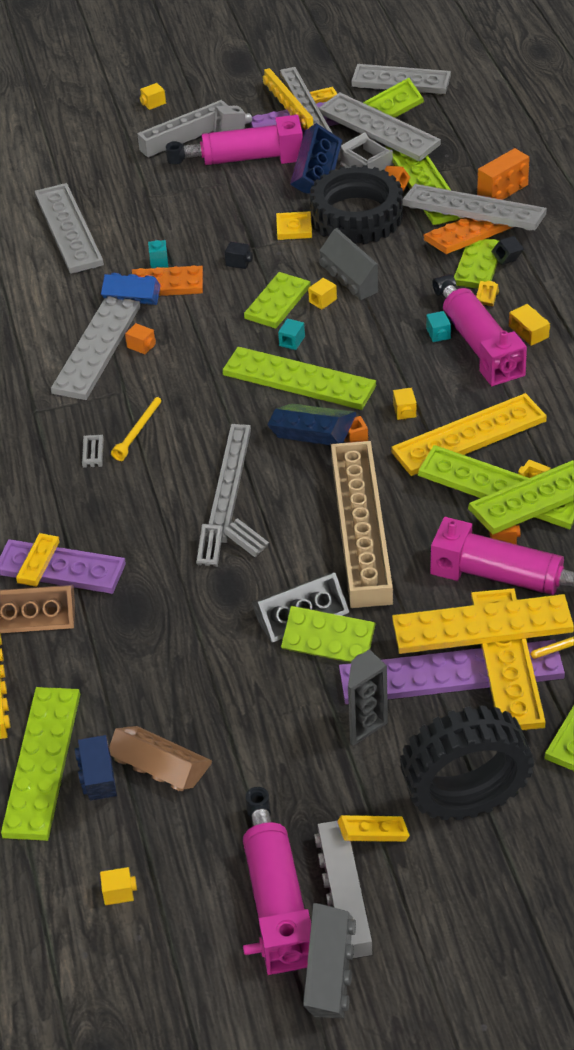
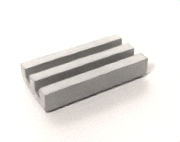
(93, 460)
(246, 535)
(208, 561)

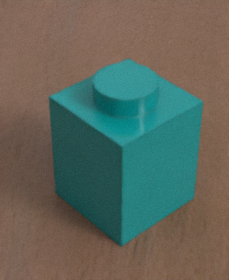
(158, 254)
(438, 326)
(291, 334)

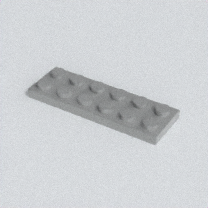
(387, 76)

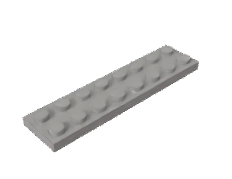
(380, 126)
(474, 207)
(68, 228)
(95, 348)

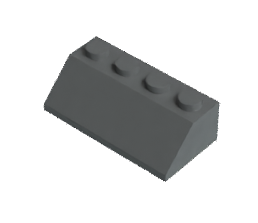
(349, 265)
(316, 594)
(367, 696)
(329, 962)

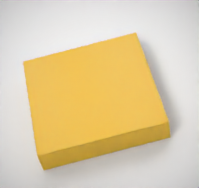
(294, 225)

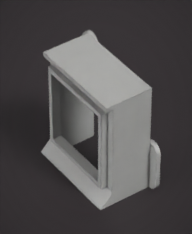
(381, 158)

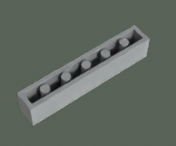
(178, 129)
(343, 882)

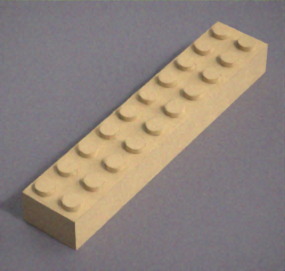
(361, 525)

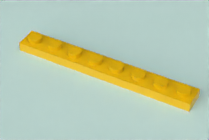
(287, 98)

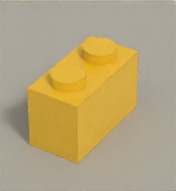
(529, 324)

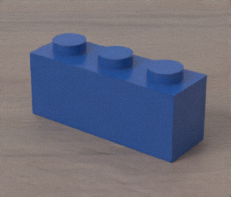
(131, 287)

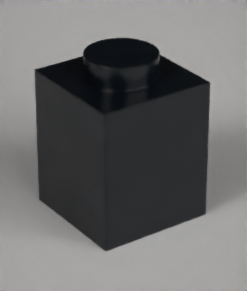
(507, 250)
(238, 255)

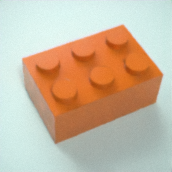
(503, 175)

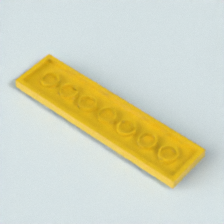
(471, 431)
(482, 623)
(511, 671)

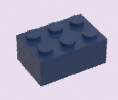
(95, 768)

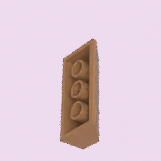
(37, 608)
(158, 757)

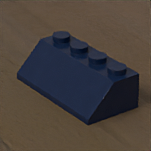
(316, 157)
(311, 423)

